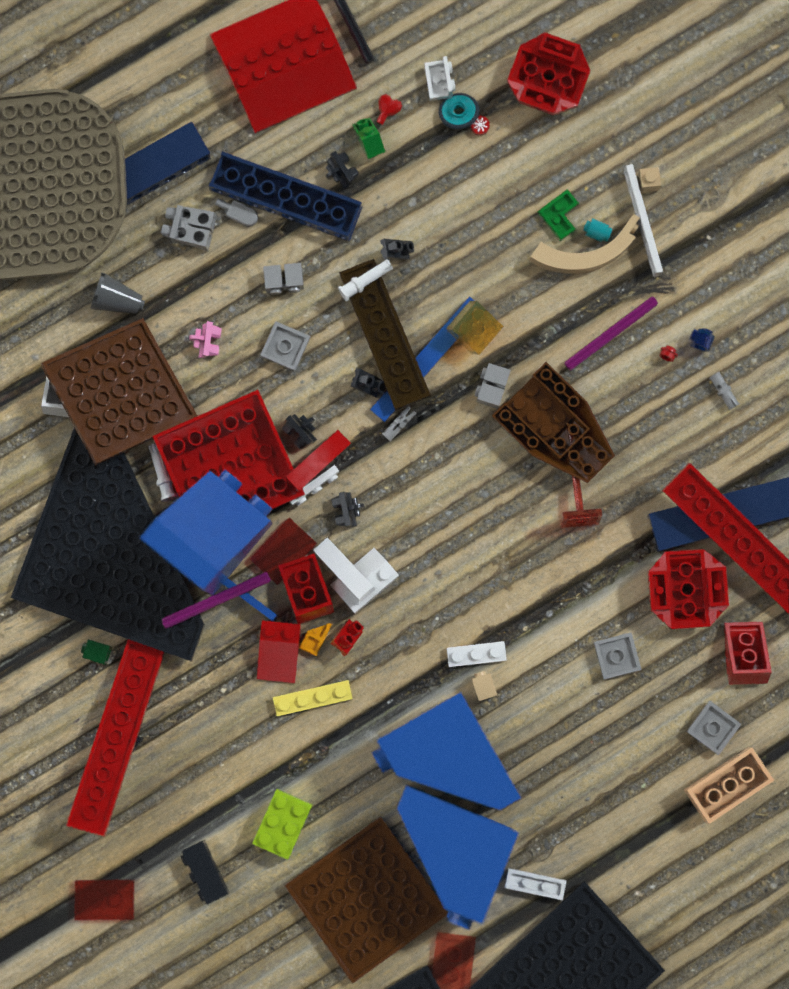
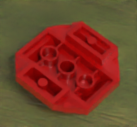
(552, 57)
(707, 583)

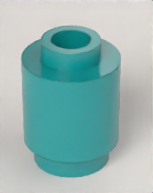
(597, 230)

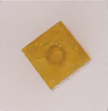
(474, 327)

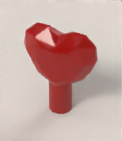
(387, 108)

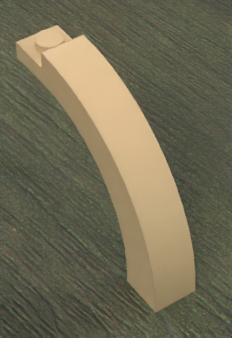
(576, 263)

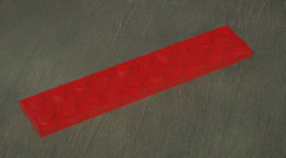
(731, 532)
(115, 739)

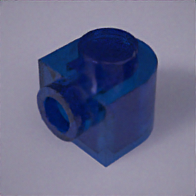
(702, 339)

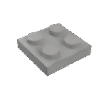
(285, 346)
(617, 656)
(713, 727)

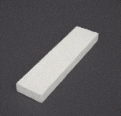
(344, 569)

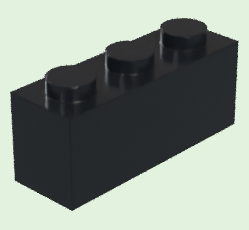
(204, 872)

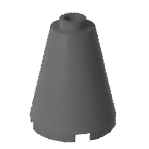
(116, 297)

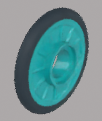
(458, 121)

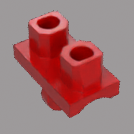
(347, 636)

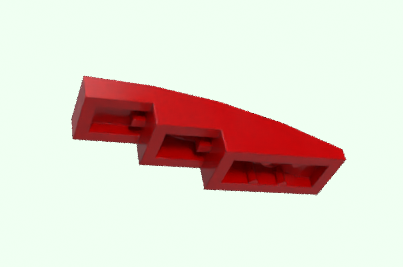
(318, 460)

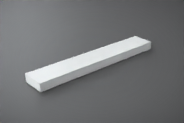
(645, 228)

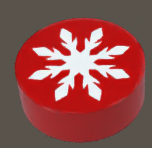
(480, 126)

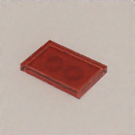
(283, 546)
(105, 899)
(453, 960)

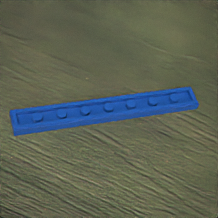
(426, 360)

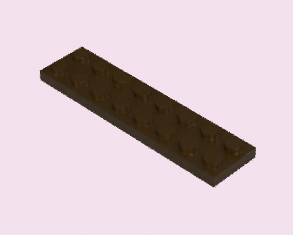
(387, 339)

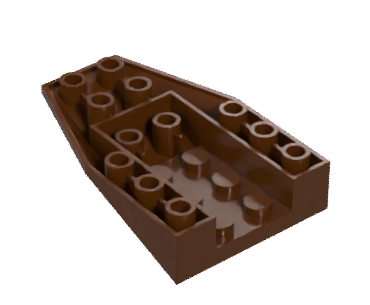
(539, 421)

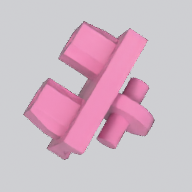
(204, 339)

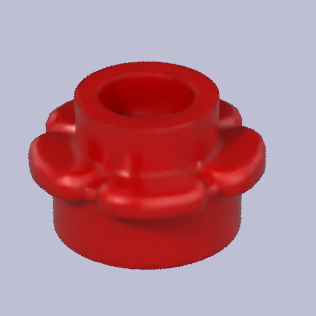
(668, 353)

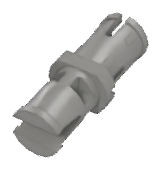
(724, 391)
(389, 433)

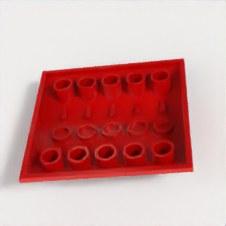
(283, 62)
(233, 439)

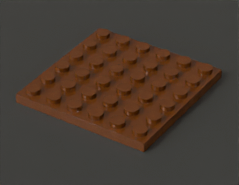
(118, 390)
(366, 899)

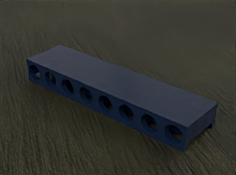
(164, 161)
(286, 196)
(757, 503)

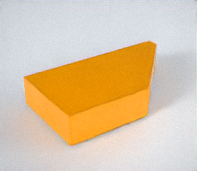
(314, 639)

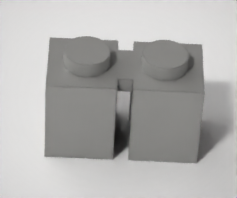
(293, 278)
(494, 376)

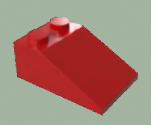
(306, 588)
(278, 651)
(746, 653)

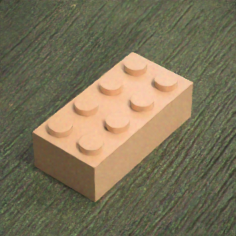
(728, 785)

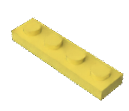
(312, 698)

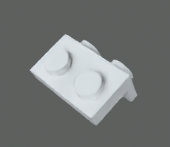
(438, 79)

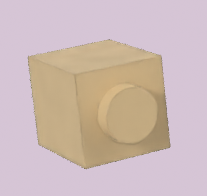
(649, 180)
(483, 686)

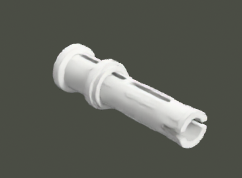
(357, 284)
(164, 481)

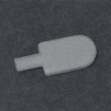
(239, 212)

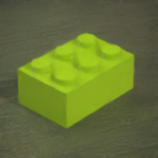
(282, 824)

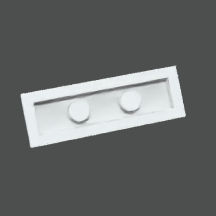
(315, 486)
(476, 654)
(535, 884)

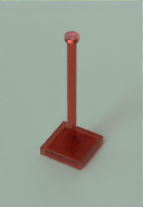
(580, 516)

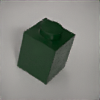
(96, 651)

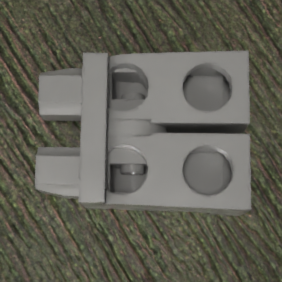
(190, 226)

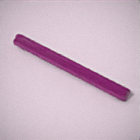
(611, 333)
(216, 600)

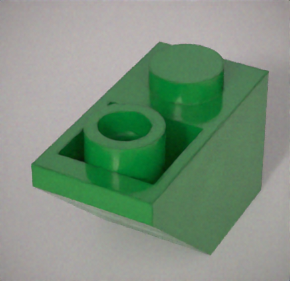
(369, 138)

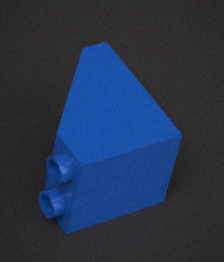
(209, 530)
(448, 753)
(459, 851)

